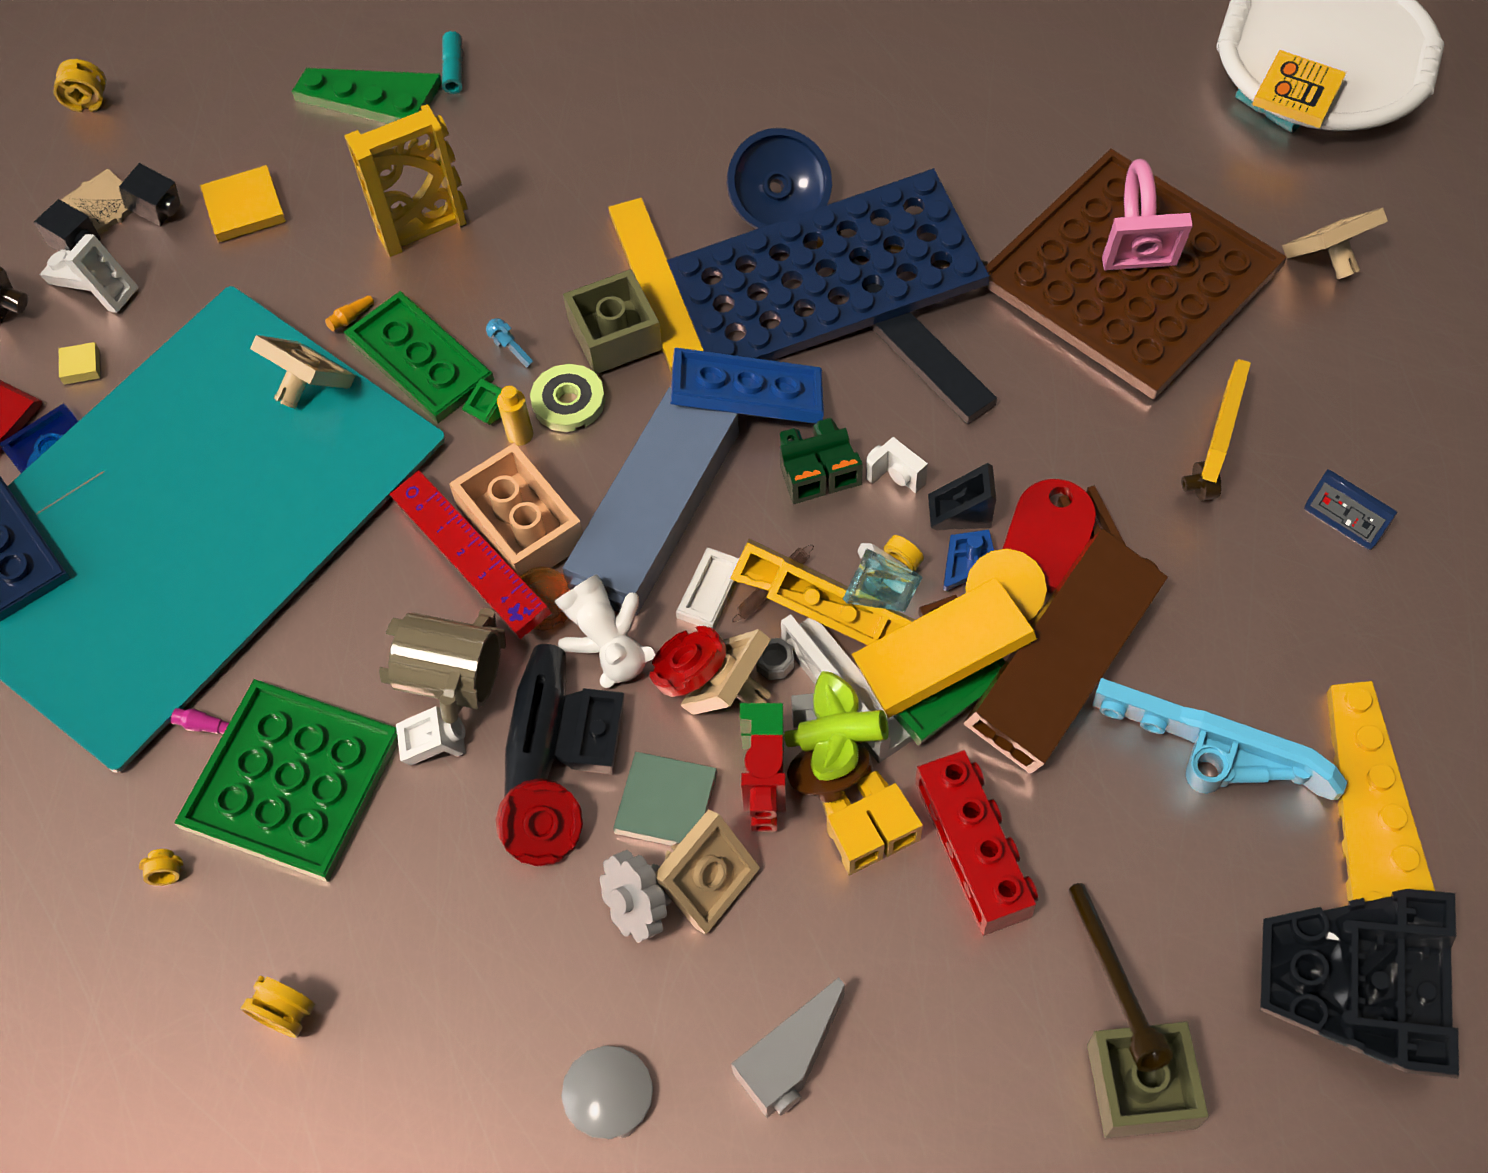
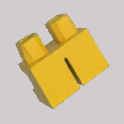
(872, 825)

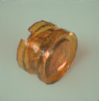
(548, 586)

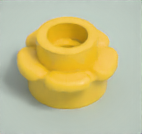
(161, 867)

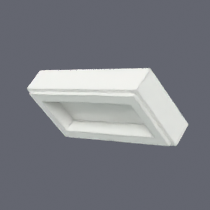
(708, 589)

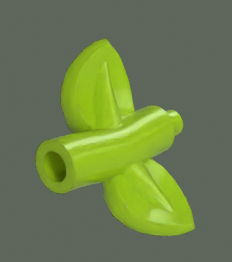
(836, 728)

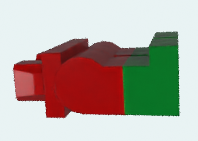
(764, 774)

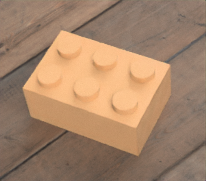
(517, 511)

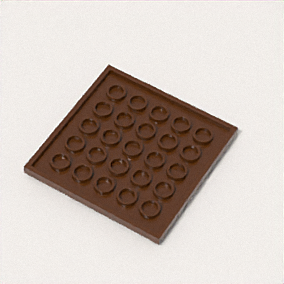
(1133, 319)

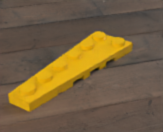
(1376, 817)

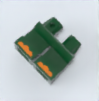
(818, 462)

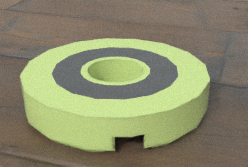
(564, 380)

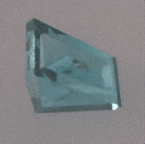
(881, 583)

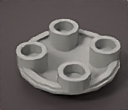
(607, 1092)

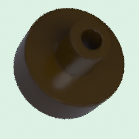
(1204, 489)

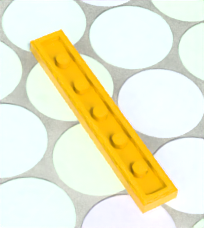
(654, 276)

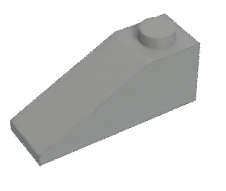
(783, 1059)

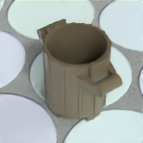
(445, 659)

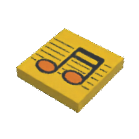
(1299, 88)

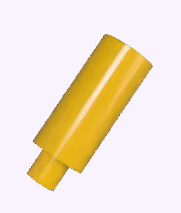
(515, 416)

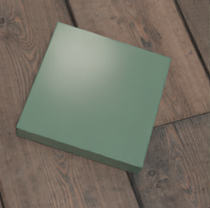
(663, 798)

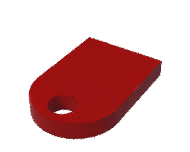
(1049, 532)

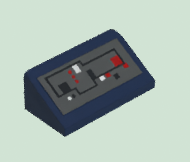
(1350, 510)

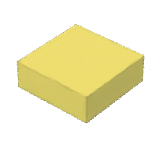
(79, 363)

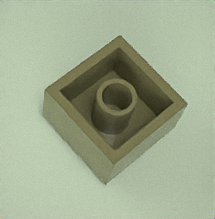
(613, 321)
(1142, 1101)

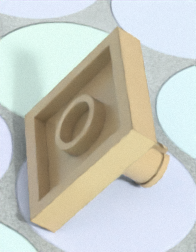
(1336, 239)
(302, 367)
(733, 676)
(706, 871)

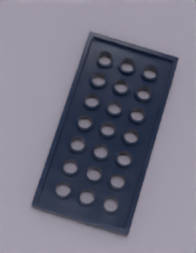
(849, 280)

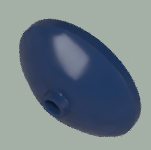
(782, 158)

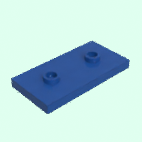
(747, 385)

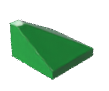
(483, 402)

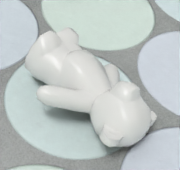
(591, 610)

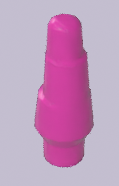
(198, 721)

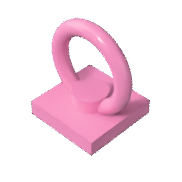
(1147, 238)

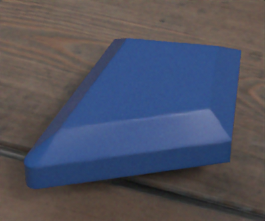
(963, 554)

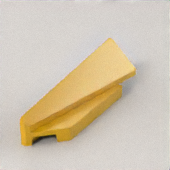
(813, 594)

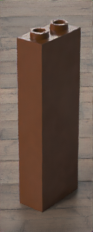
(1076, 642)

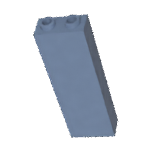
(652, 500)

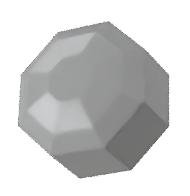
(776, 660)

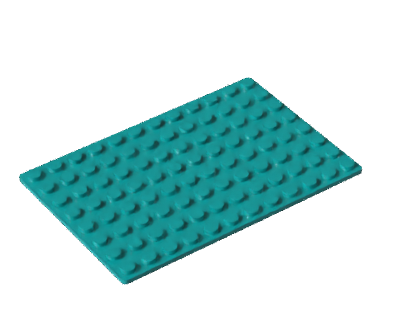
(196, 525)

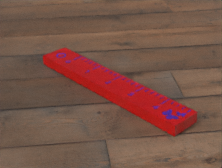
(471, 555)

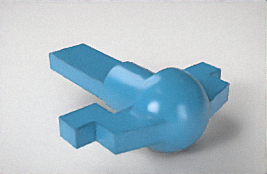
(500, 333)

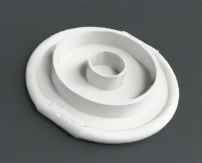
(1382, 45)

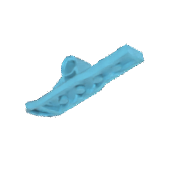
(1234, 749)

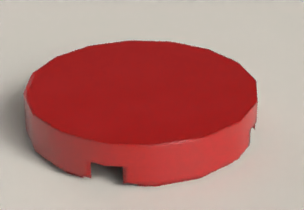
(688, 661)
(539, 822)

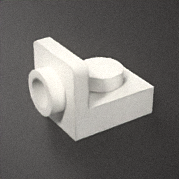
(900, 462)
(428, 736)

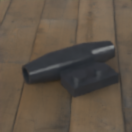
(550, 725)

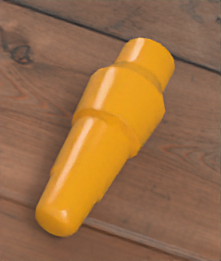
(347, 314)

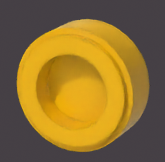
(904, 552)

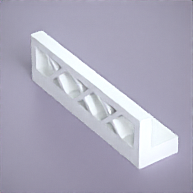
(818, 652)

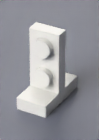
(91, 269)

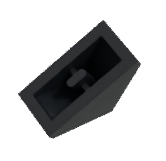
(965, 501)

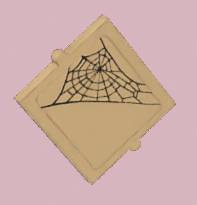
(100, 200)

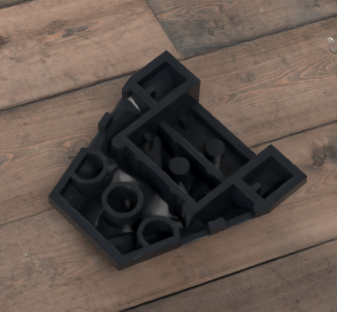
(1369, 977)

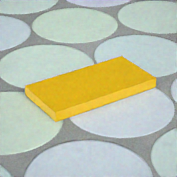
(943, 647)

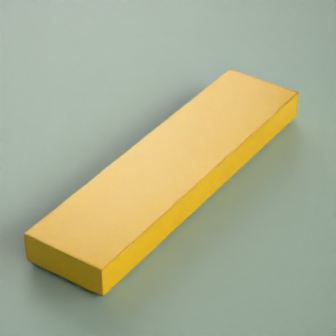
(1225, 421)

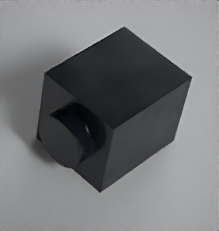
(150, 194)
(64, 226)

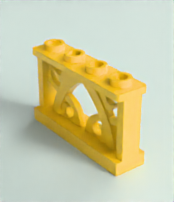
(374, 153)

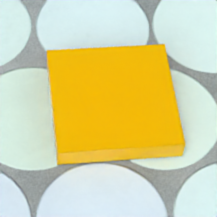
(242, 203)

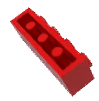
(975, 842)

